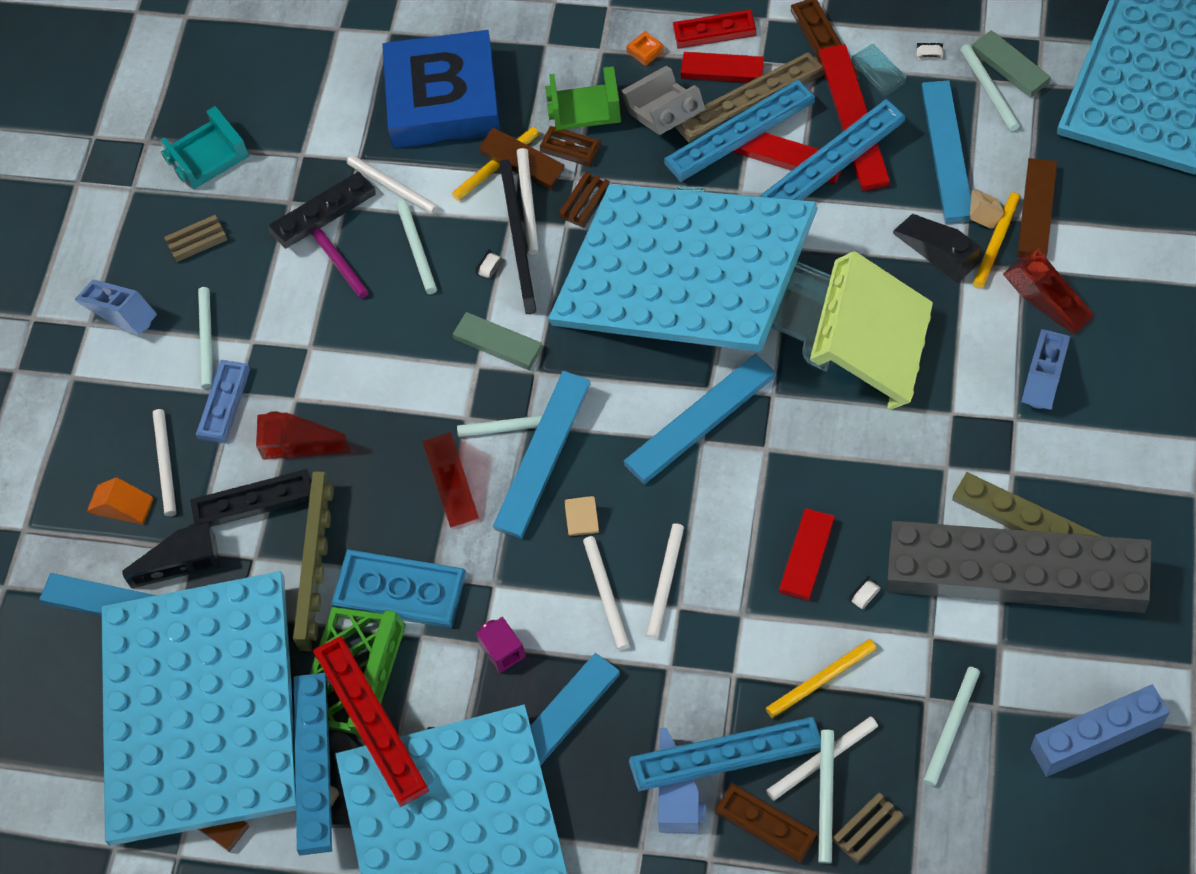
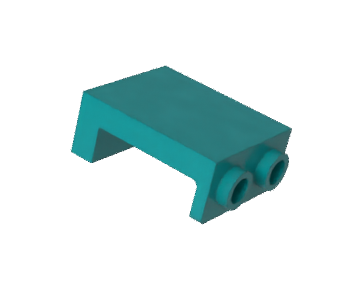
(205, 150)

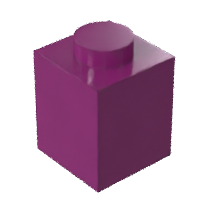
(500, 644)

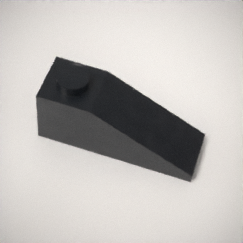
(940, 244)
(179, 555)

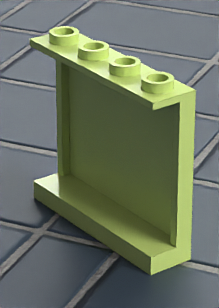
(873, 327)

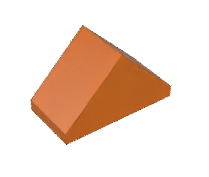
(120, 501)

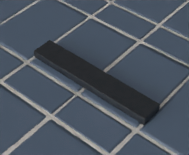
(517, 236)

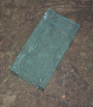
(878, 69)

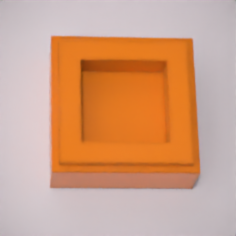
(645, 48)

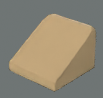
(985, 209)
(581, 516)

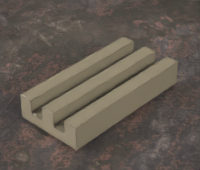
(194, 235)
(886, 808)

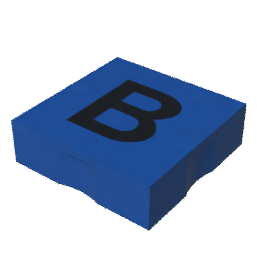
(440, 88)

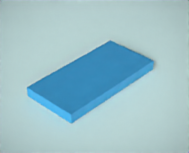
(412, 588)

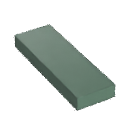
(1011, 63)
(497, 341)

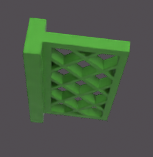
(381, 657)

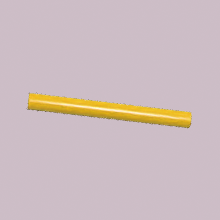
(489, 168)
(996, 240)
(821, 678)

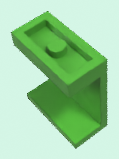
(584, 105)

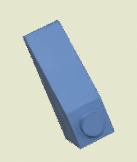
(117, 305)
(1045, 369)
(679, 802)

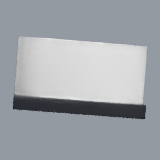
(929, 51)
(488, 264)
(864, 593)

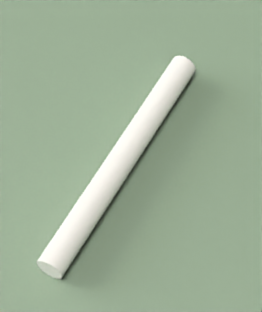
(392, 185)
(527, 201)
(164, 463)
(665, 582)
(606, 593)
(813, 764)

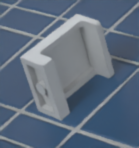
(661, 101)

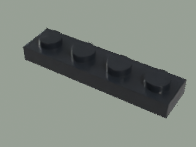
(321, 210)
(252, 499)

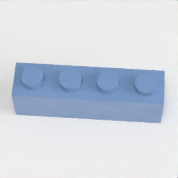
(1099, 730)

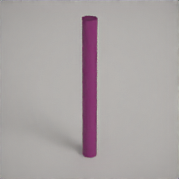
(340, 263)

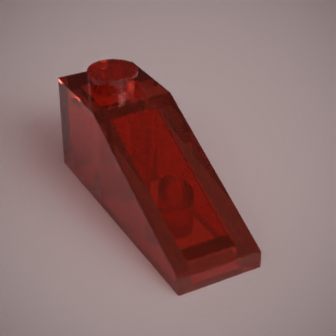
(1048, 291)
(292, 436)
(450, 479)

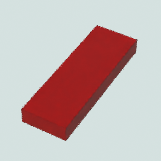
(714, 28)
(721, 67)
(807, 554)

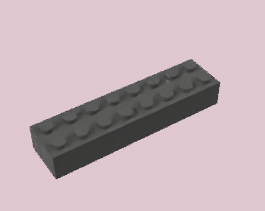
(1020, 566)

